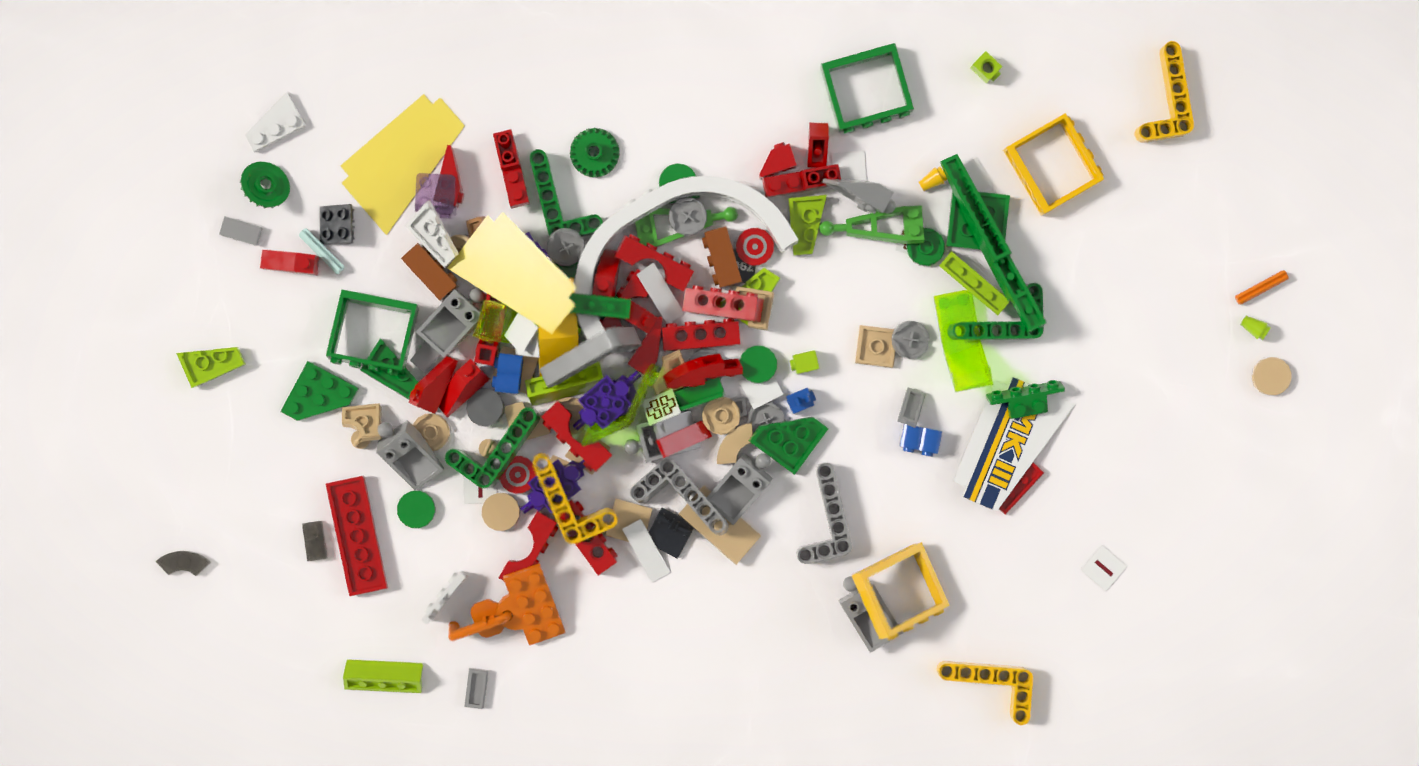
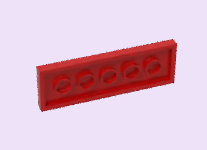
(356, 535)

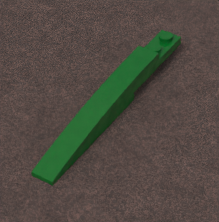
(992, 243)

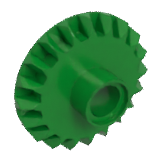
(594, 165)
(271, 177)

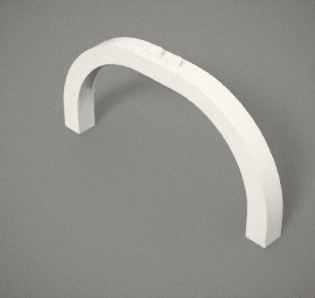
(655, 199)

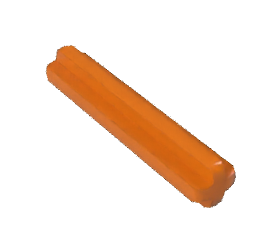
(1261, 287)

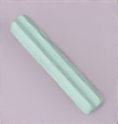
(321, 251)

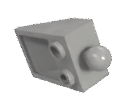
(868, 195)
(449, 324)
(658, 431)
(408, 453)
(737, 490)
(861, 618)

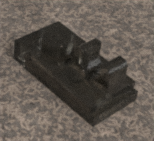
(314, 541)

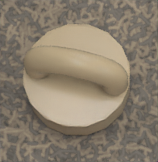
(357, 442)
(487, 447)

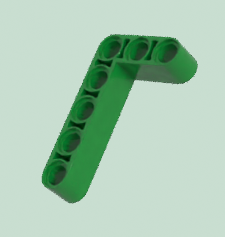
(554, 204)
(1004, 327)
(498, 453)

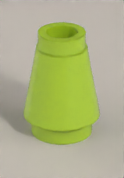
(1256, 327)

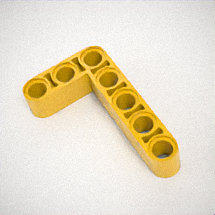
(1172, 98)
(564, 506)
(993, 678)

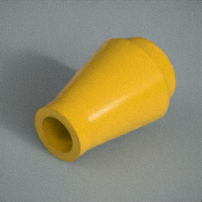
(933, 178)

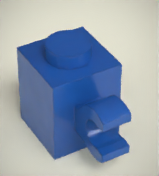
(800, 400)

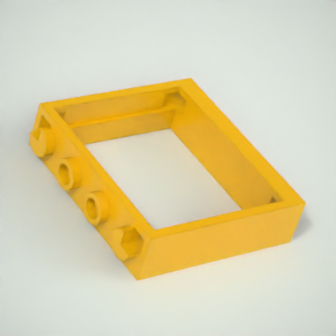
(1077, 141)
(872, 604)

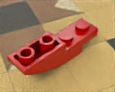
(511, 168)
(799, 181)
(696, 370)

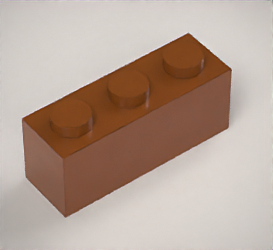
(721, 257)
(430, 272)

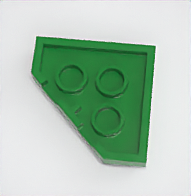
(317, 393)
(789, 440)

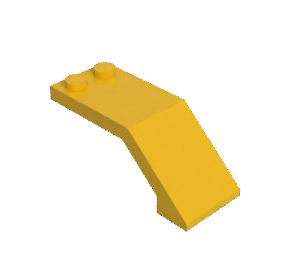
(560, 341)

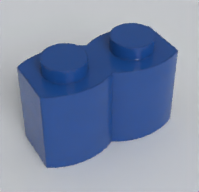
(508, 373)
(920, 439)

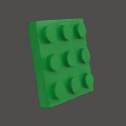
(959, 232)

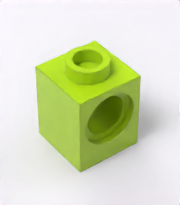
(984, 59)
(804, 362)

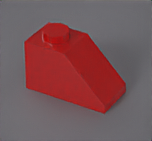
(817, 144)
(778, 161)
(640, 317)

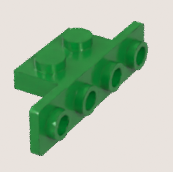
(1026, 400)

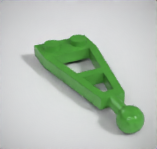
(911, 223)
(647, 232)

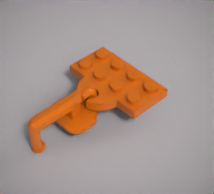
(525, 607)

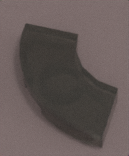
(183, 560)

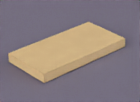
(733, 543)

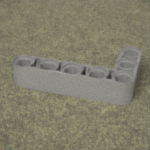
(607, 342)
(685, 491)
(832, 519)

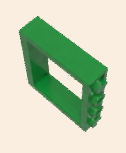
(883, 117)
(377, 302)

